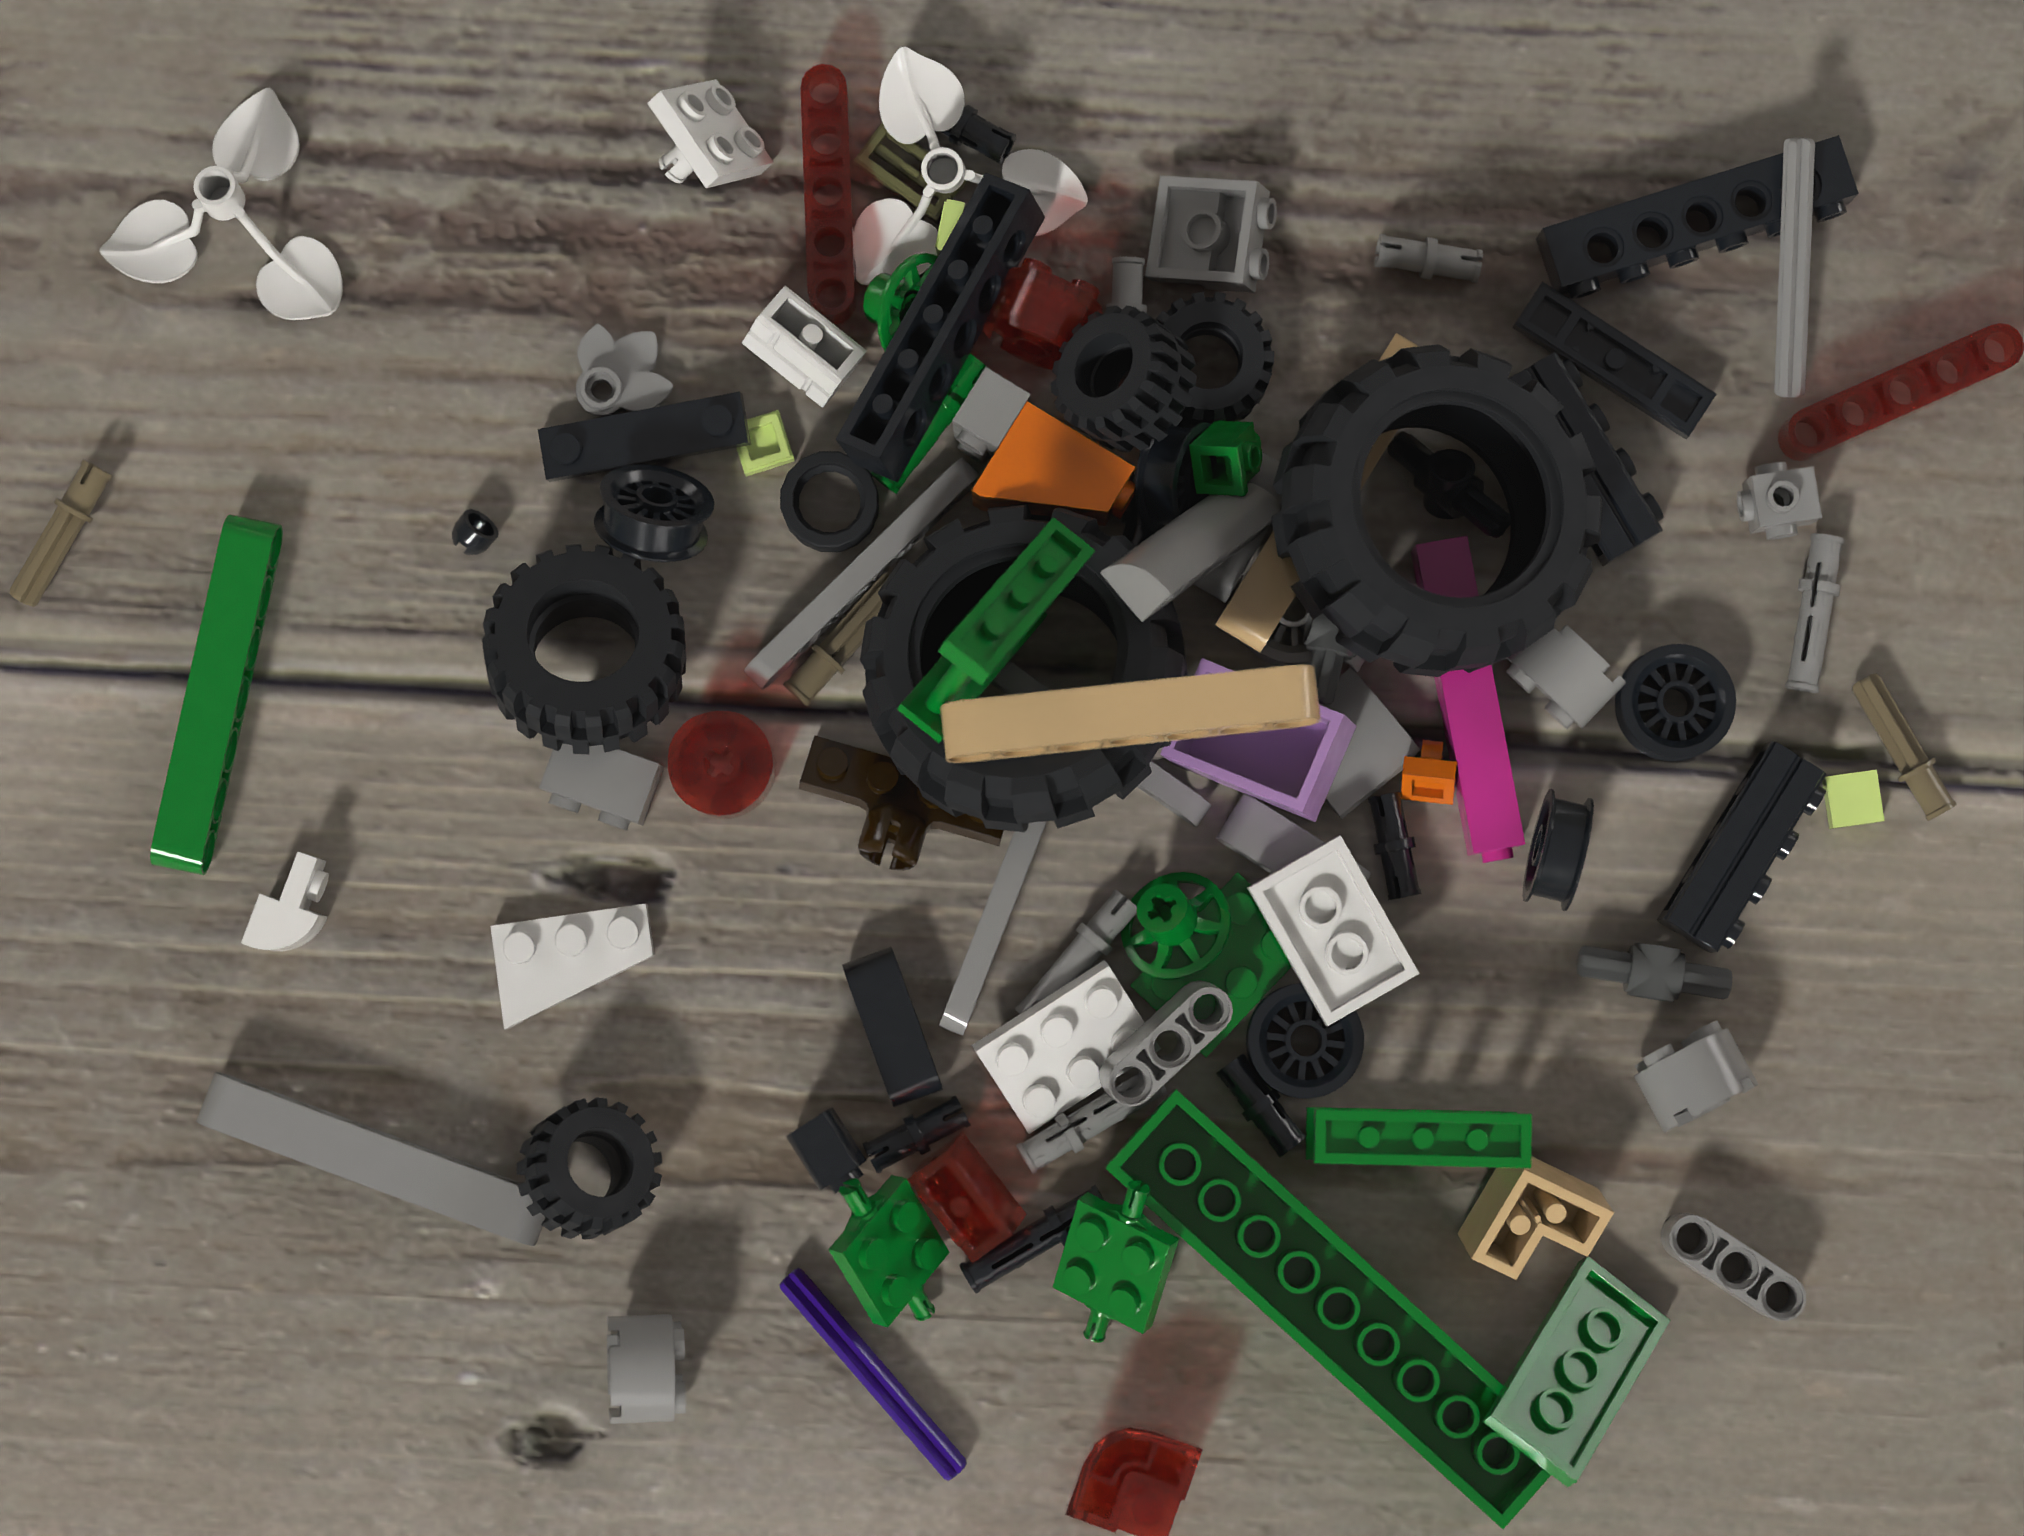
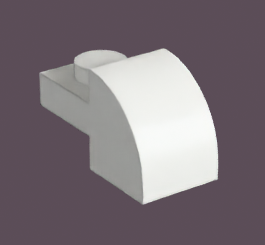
(288, 921)

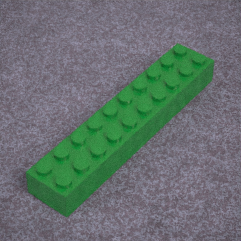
(1328, 1301)

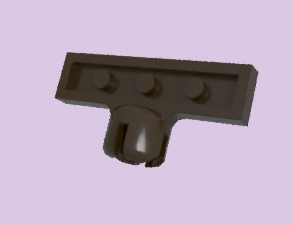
(891, 802)

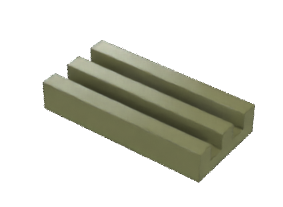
(892, 183)

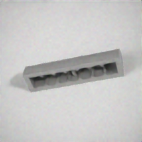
(1189, 548)

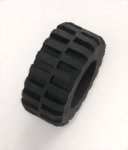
(572, 588)

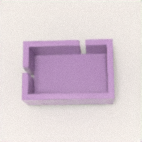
(1276, 766)

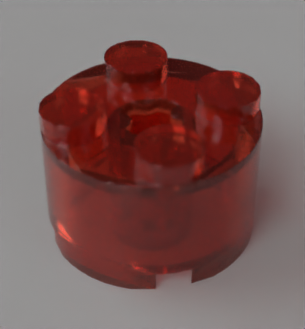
(1039, 312)
(719, 734)

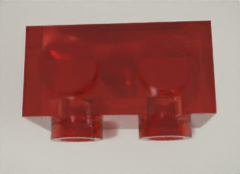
(967, 1197)

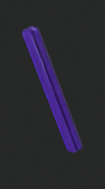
(873, 1374)

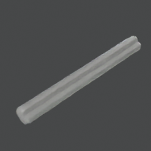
(1794, 267)

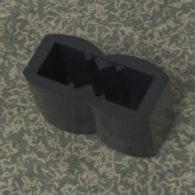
(827, 1151)

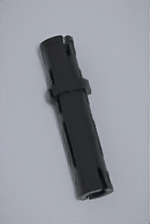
(1023, 1245)

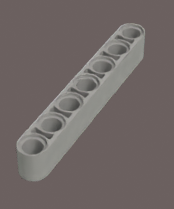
(369, 1157)

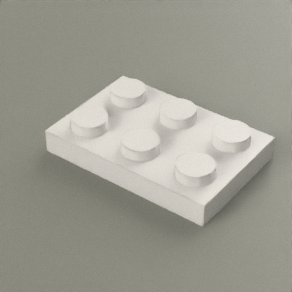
(1333, 930)
(1057, 1046)

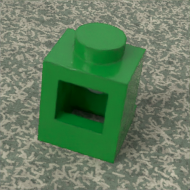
(1237, 458)

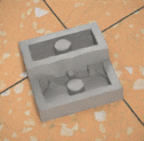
(1374, 750)

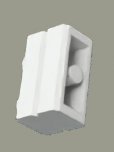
(803, 346)

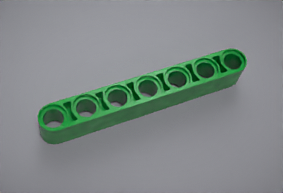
(216, 694)

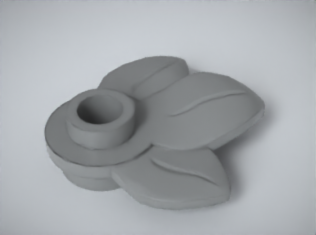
(625, 366)

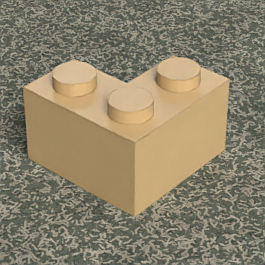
(1529, 1204)

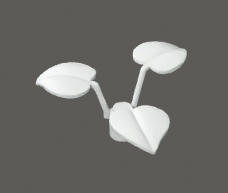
(915, 103)
(254, 141)

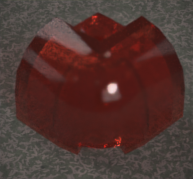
(1134, 1481)

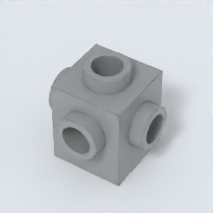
(1792, 488)

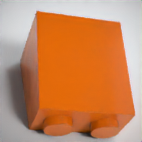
(1053, 468)

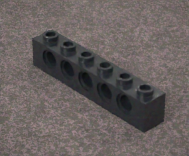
(1575, 272)
(940, 327)

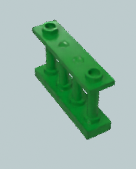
(998, 625)
(1418, 1137)

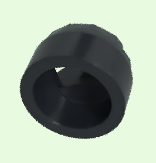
(474, 532)

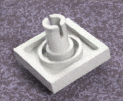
(708, 135)

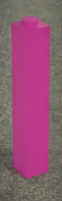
(1472, 719)

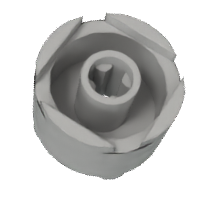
(1567, 674)
(1694, 1079)
(644, 1368)

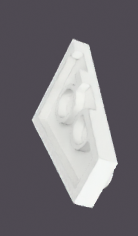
(565, 954)

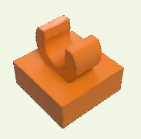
(1430, 776)

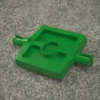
(888, 1250)
(1115, 1262)

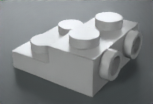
(1210, 233)

